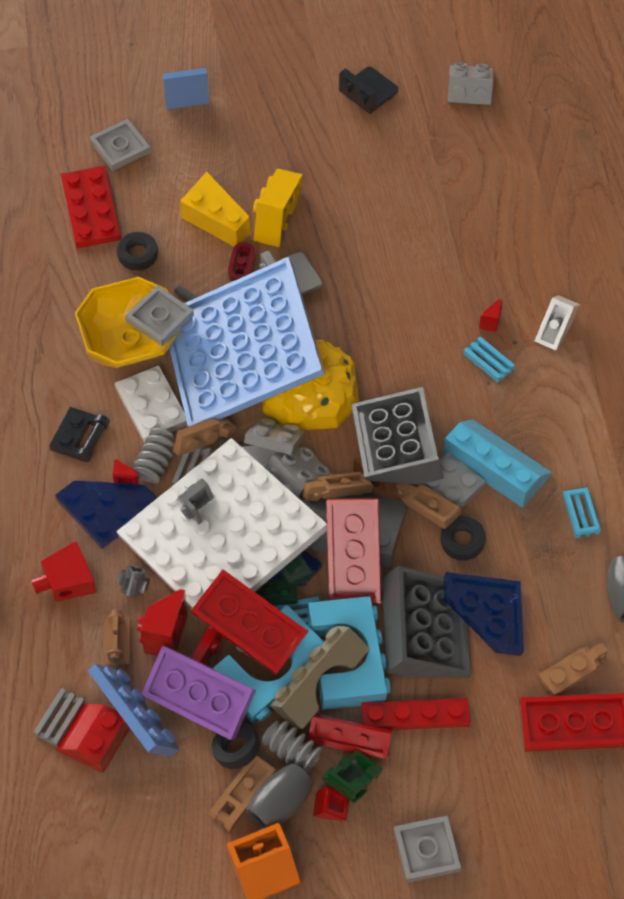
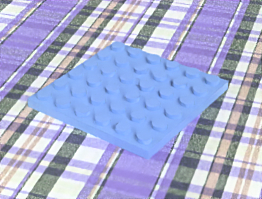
(245, 344)

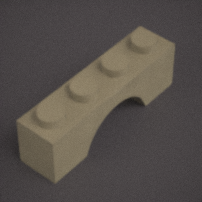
(298, 699)

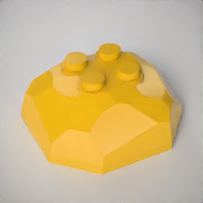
(104, 328)

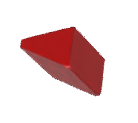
(490, 317)
(124, 474)
(330, 805)

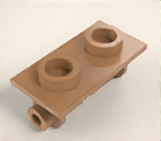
(116, 639)

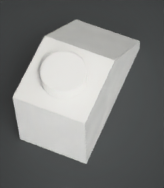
(556, 322)

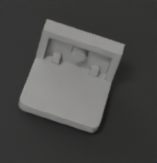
(470, 84)
(305, 273)
(296, 469)

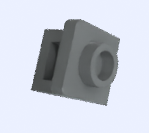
(194, 499)

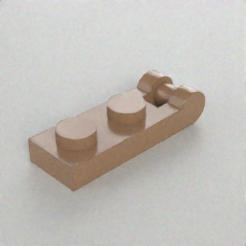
(240, 793)

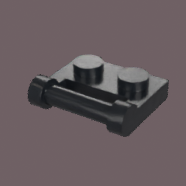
(72, 432)

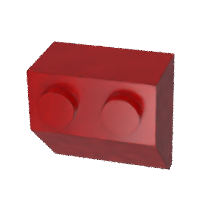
(163, 623)
(94, 736)

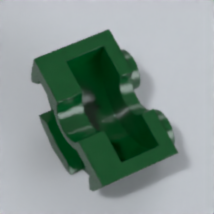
(352, 775)

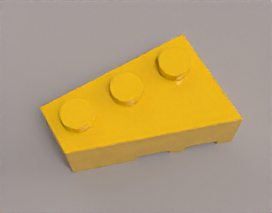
(275, 205)
(215, 211)

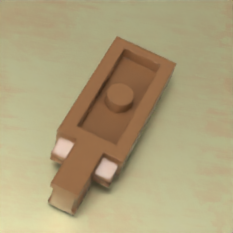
(202, 434)
(337, 486)
(428, 503)
(572, 669)

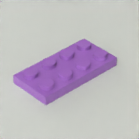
(198, 692)

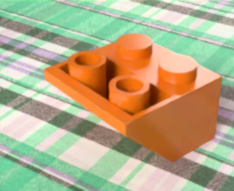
(263, 863)

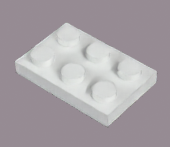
(151, 402)

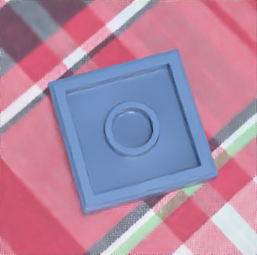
(186, 88)

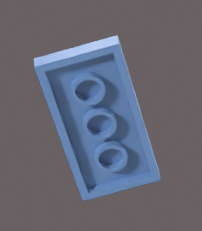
(134, 711)

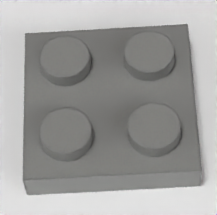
(120, 145)
(159, 315)
(274, 436)
(459, 481)
(427, 849)

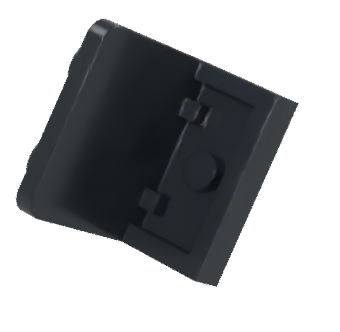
(367, 88)

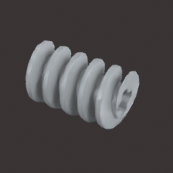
(154, 455)
(290, 746)

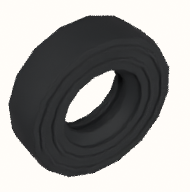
(137, 239)
(467, 552)
(244, 755)

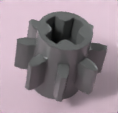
(133, 581)

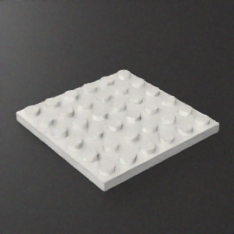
(246, 528)

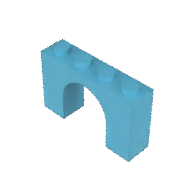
(368, 680)
(266, 690)

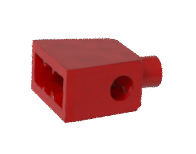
(65, 574)

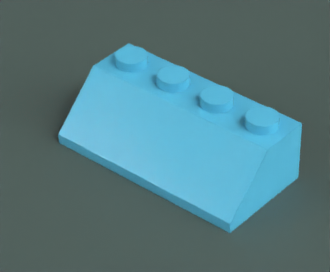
(496, 461)

